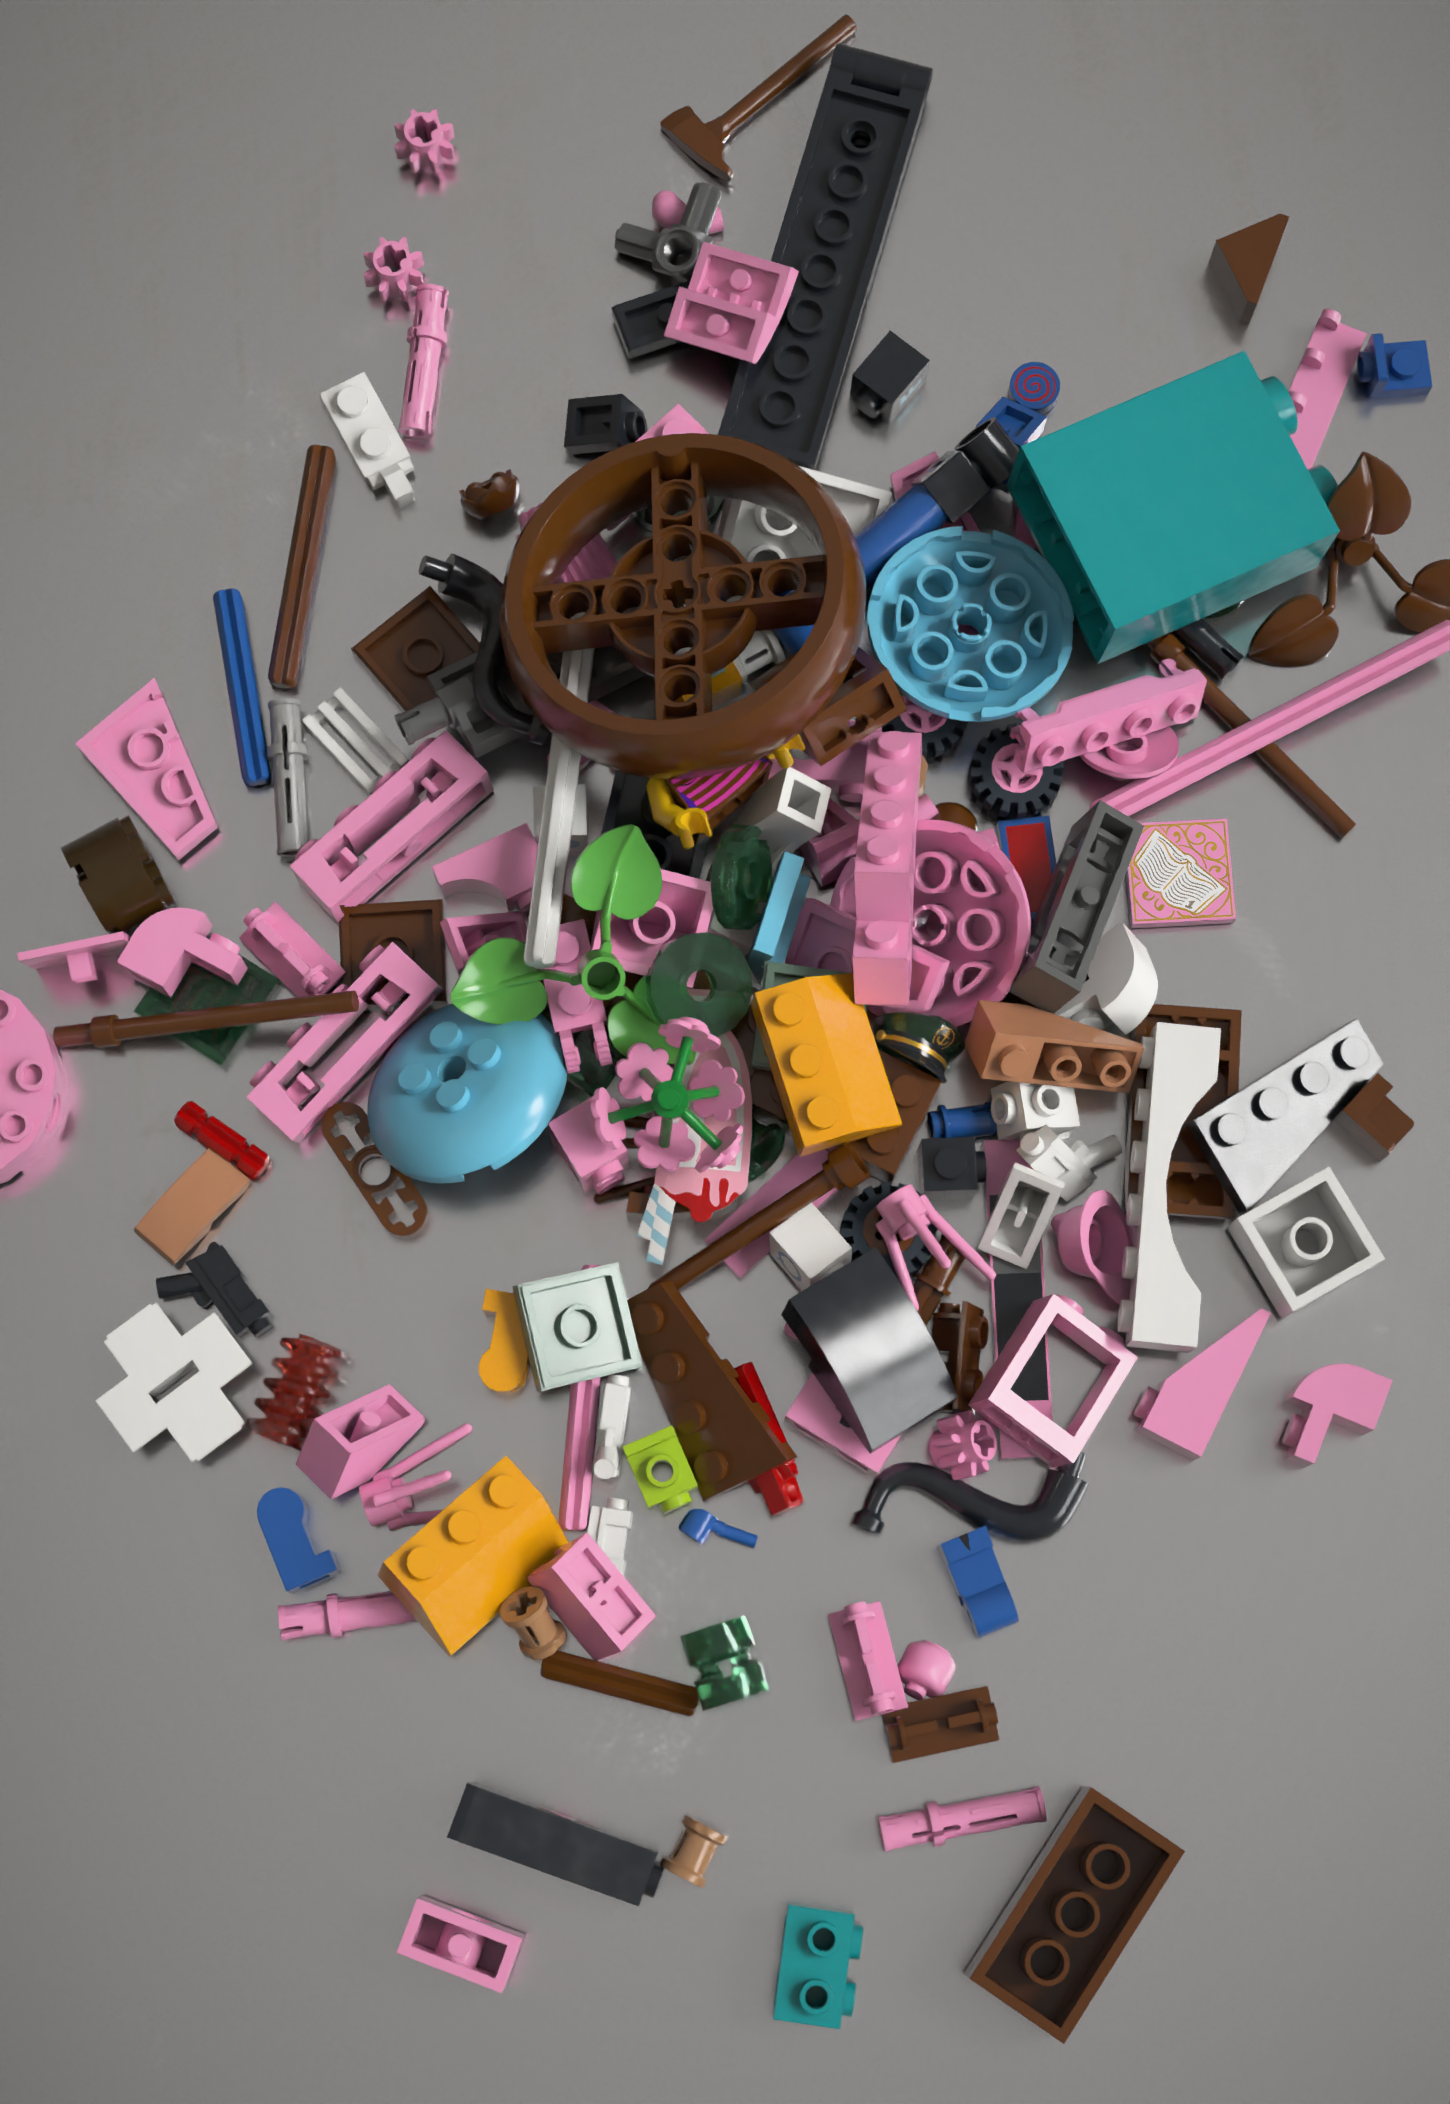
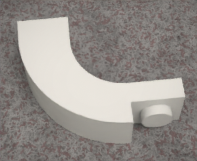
(789, 813)

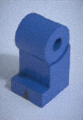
(284, 1524)
(979, 1581)

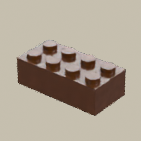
(1074, 1913)

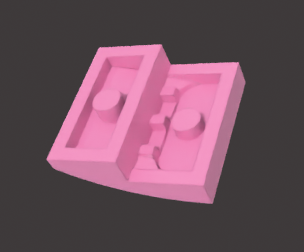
(731, 303)

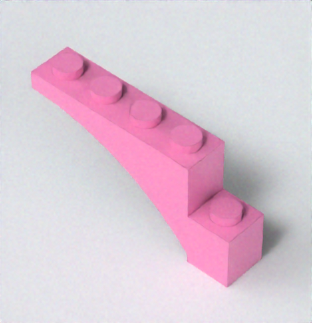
(886, 869)

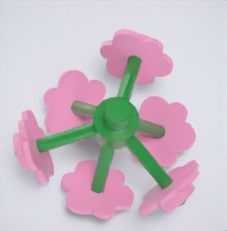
(660, 1086)

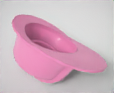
(1094, 1242)

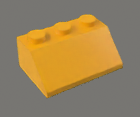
(824, 1062)
(474, 1555)

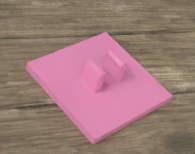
(77, 954)

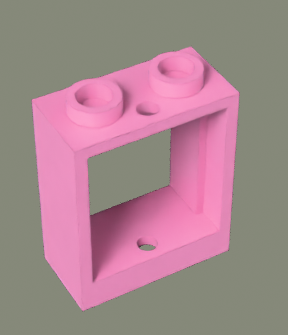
(1023, 1421)

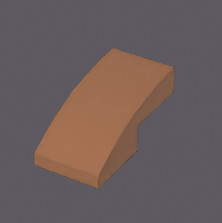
(191, 1205)

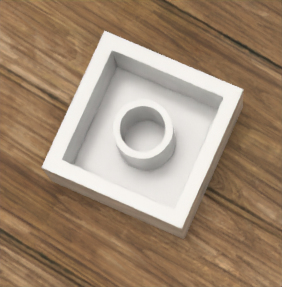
(1305, 1242)

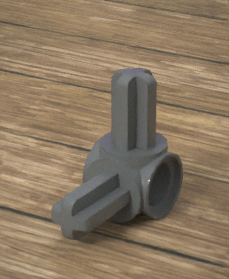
(665, 246)

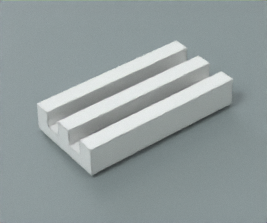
(327, 711)

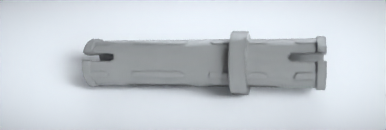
(286, 719)

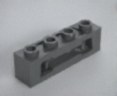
(1076, 907)

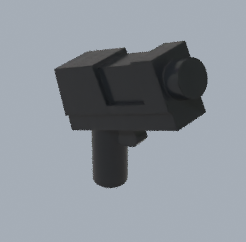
(219, 1280)

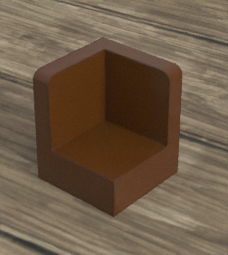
(1375, 1119)

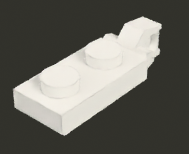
(370, 437)

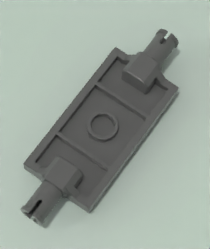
(458, 708)

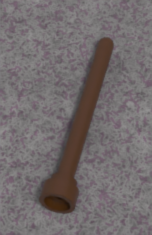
(841, 1170)

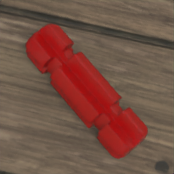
(222, 1139)

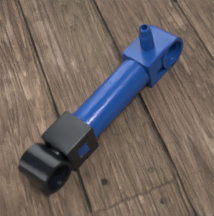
(937, 498)

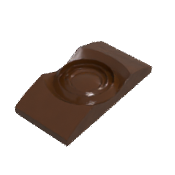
(1190, 1181)

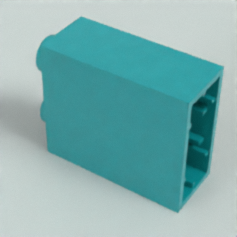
(1175, 504)

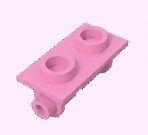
(290, 952)
(867, 1660)

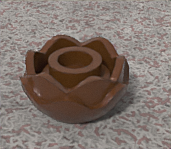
(492, 495)

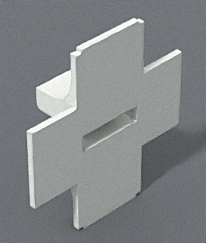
(156, 1358)

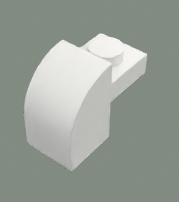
(1119, 984)

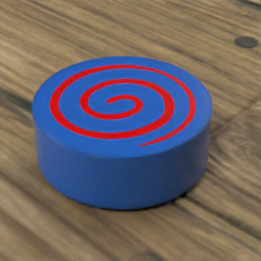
(1035, 387)

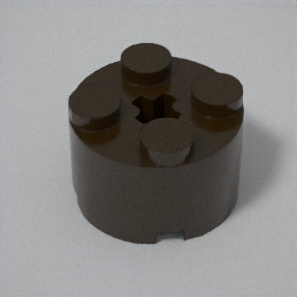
(118, 875)

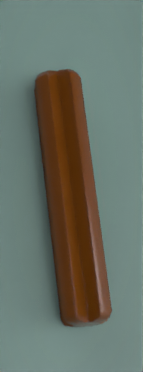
(620, 1683)

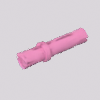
(425, 341)
(341, 1615)
(961, 1819)

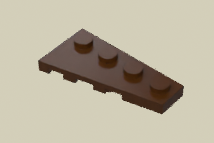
(711, 1414)

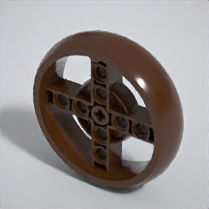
(677, 476)

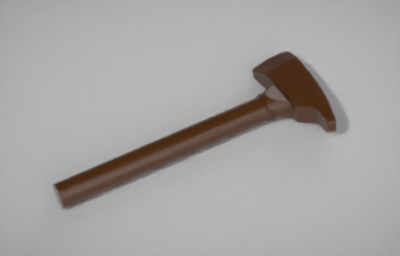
(707, 140)

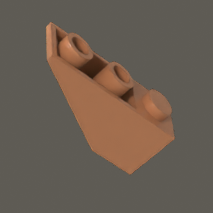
(1048, 1049)

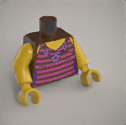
(700, 804)

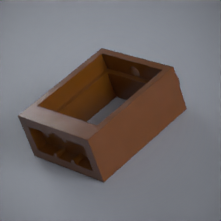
(868, 697)

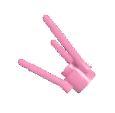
(911, 1215)
(388, 1498)

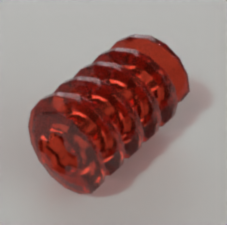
(295, 1390)

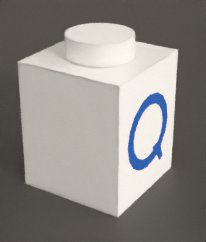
(808, 1247)

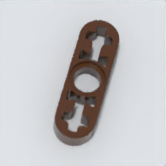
(384, 1211)

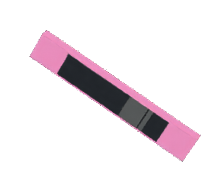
(1011, 1297)

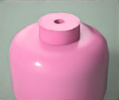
(925, 1669)

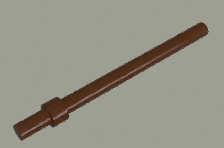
(1170, 647)
(110, 1030)

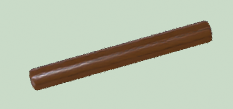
(301, 566)

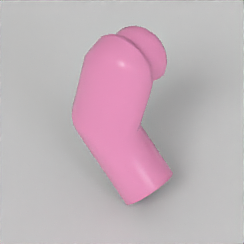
(669, 209)

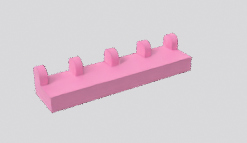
(1322, 380)

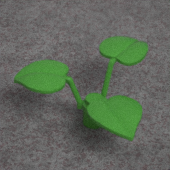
(612, 876)

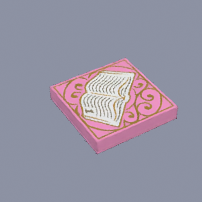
(1181, 875)

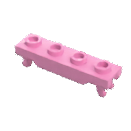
(1108, 716)

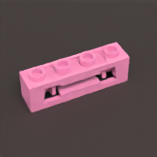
(453, 785)
(311, 1042)

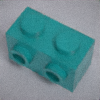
(815, 1966)

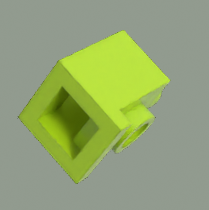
(655, 1448)

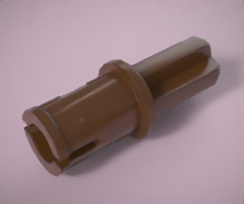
(935, 1280)

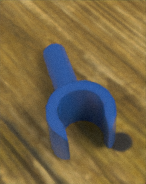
(699, 1523)

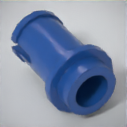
(961, 1121)

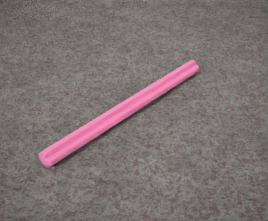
(1282, 720)

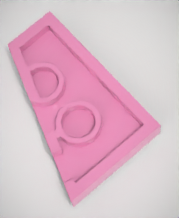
(150, 770)

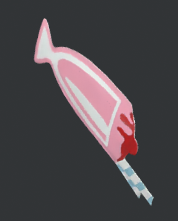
(714, 1187)

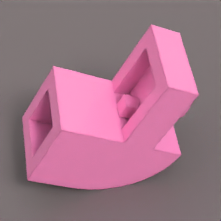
(173, 940)
(1333, 1394)

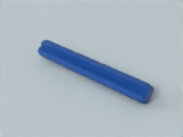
(241, 687)

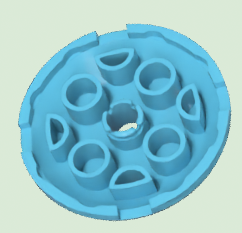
(979, 582)
(464, 1094)

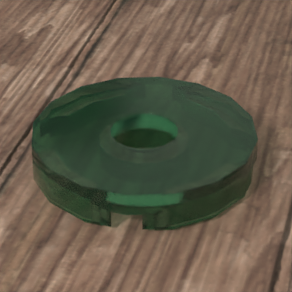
(740, 876)
(722, 964)

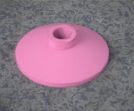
(1137, 756)

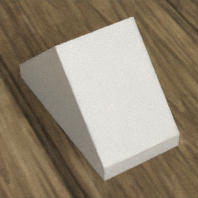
(1020, 1215)

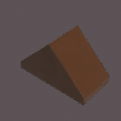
(1244, 261)

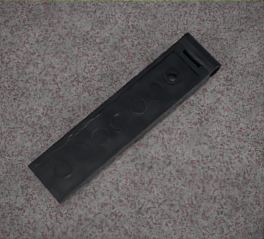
(835, 242)

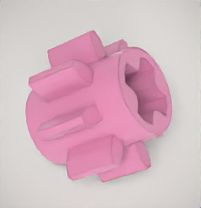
(421, 127)
(396, 255)
(963, 1445)

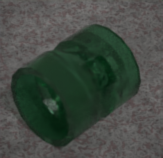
(717, 1644)

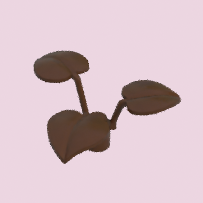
(1363, 504)

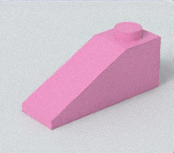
(1192, 1399)

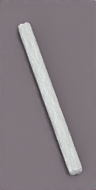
(556, 825)

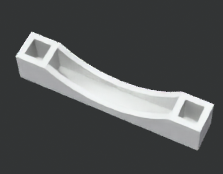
(1162, 1295)

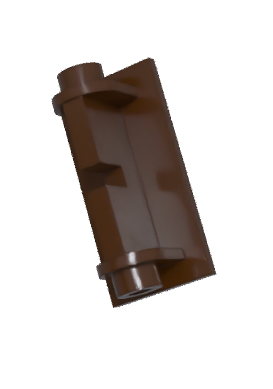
(961, 1337)
(942, 1724)

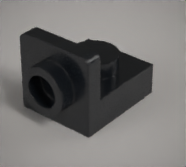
(602, 423)

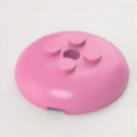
(982, 914)

